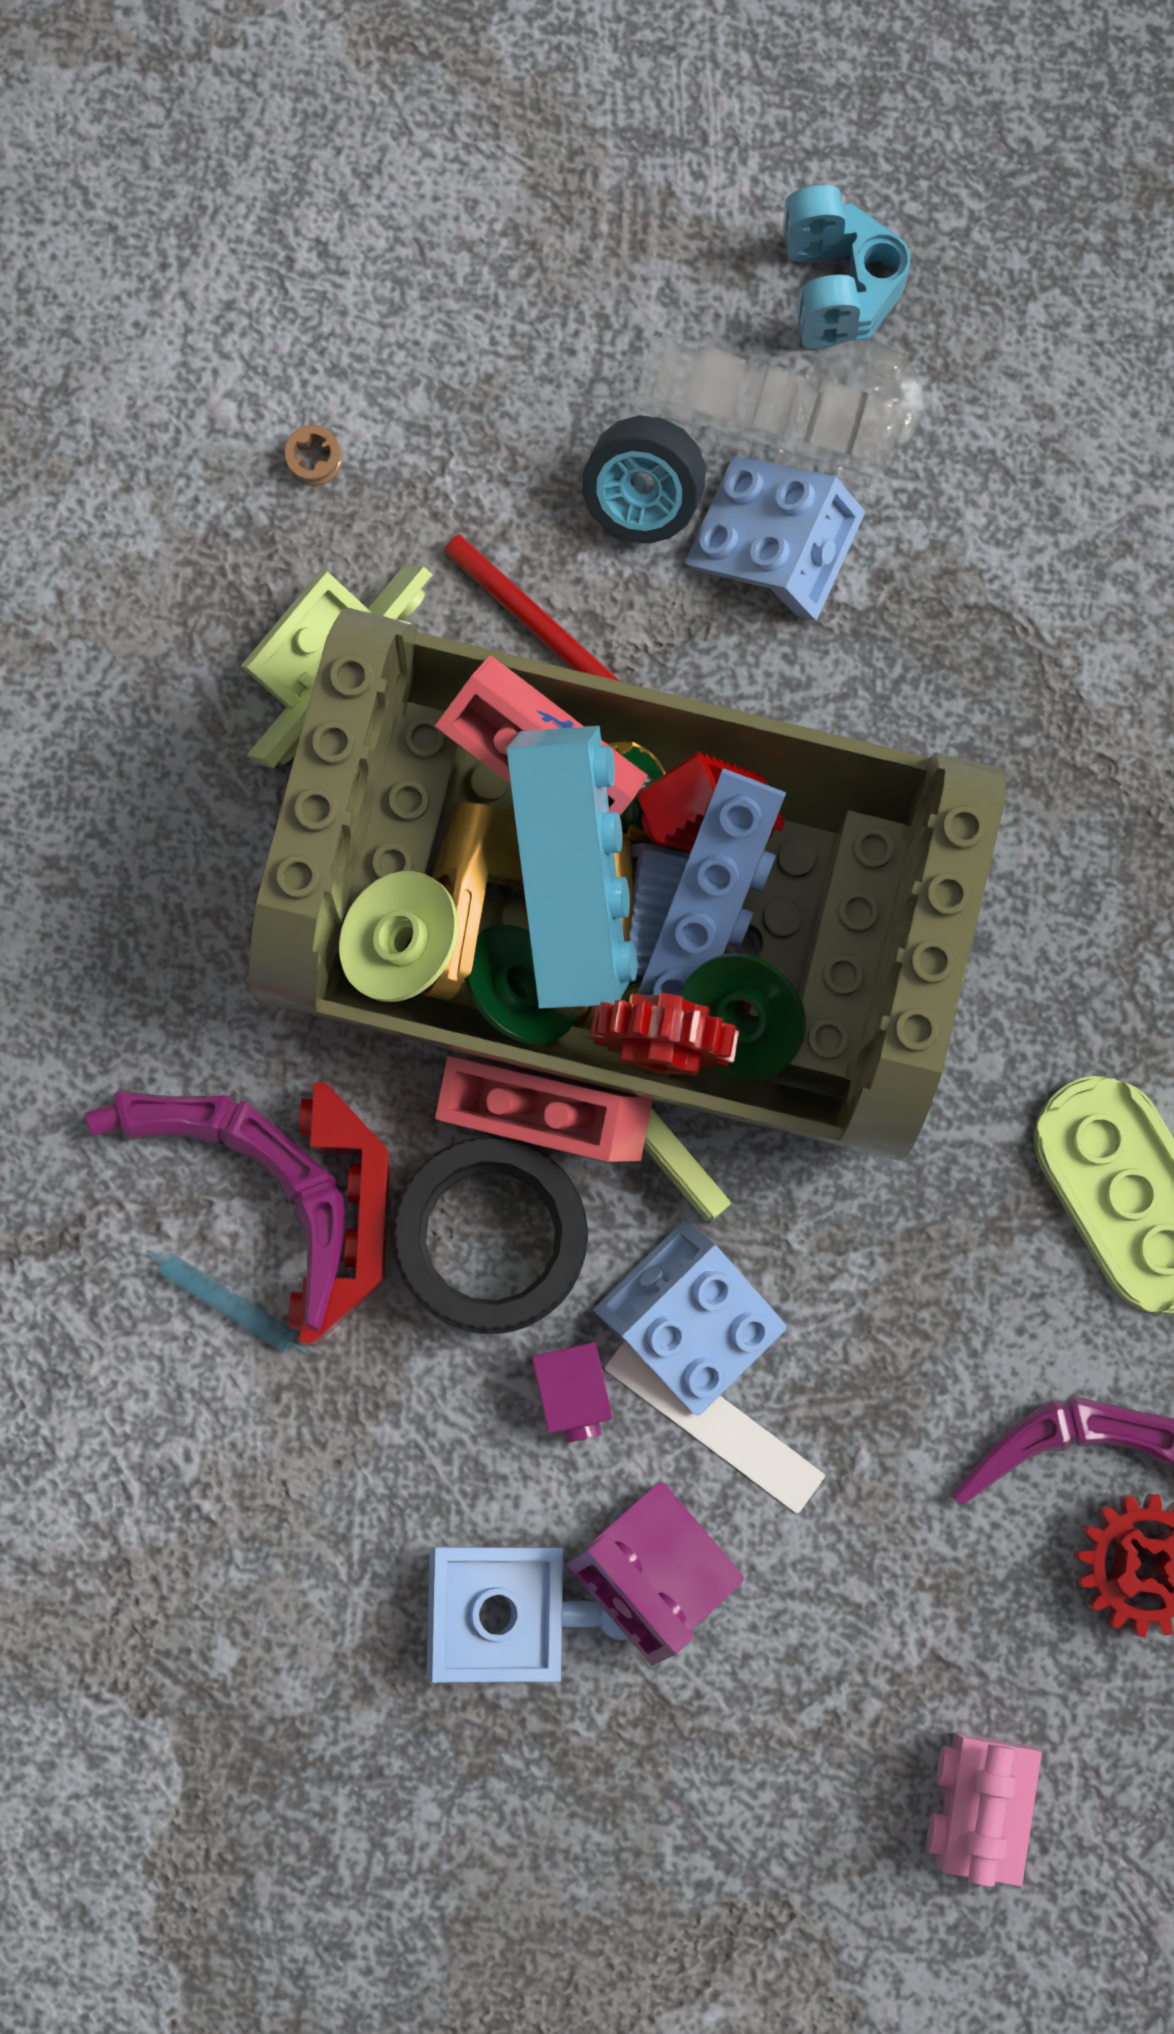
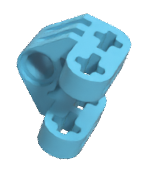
(841, 306)

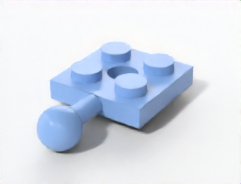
(533, 1638)

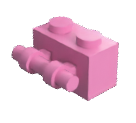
(984, 1809)

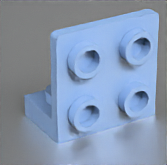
(778, 532)
(691, 1317)

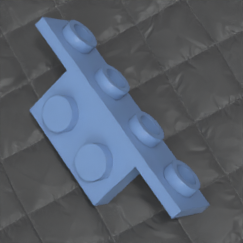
(715, 882)

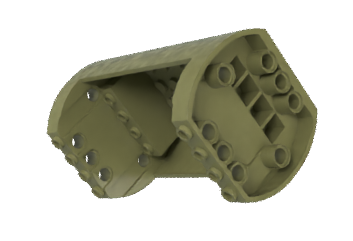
(859, 910)

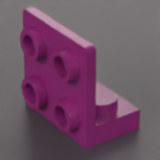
(656, 1573)

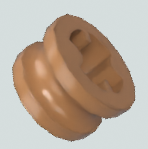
(303, 439)

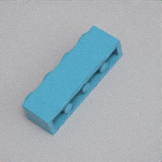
(570, 866)

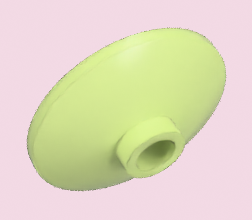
(384, 921)

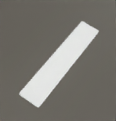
(726, 1433)

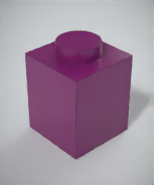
(572, 1391)

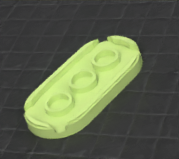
(1116, 1181)

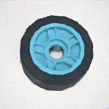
(622, 498)

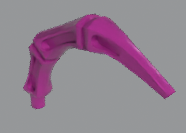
(249, 1133)
(1072, 1422)

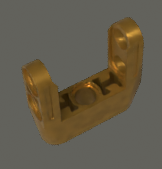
(484, 849)

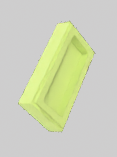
(684, 1170)

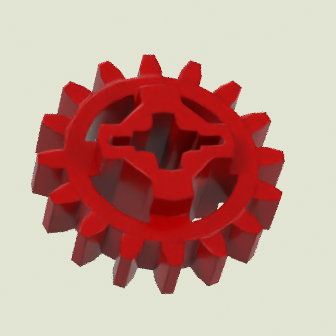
(664, 1034)
(1122, 1580)

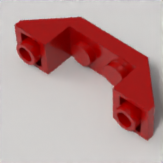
(340, 1131)

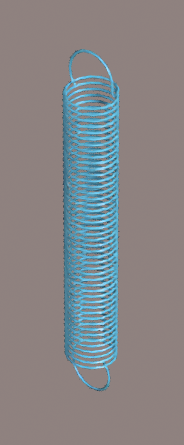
(171, 1271)

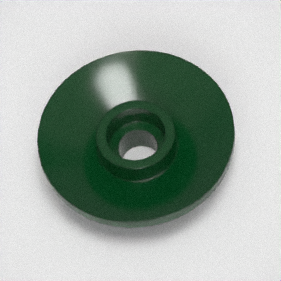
(506, 989)
(764, 1041)

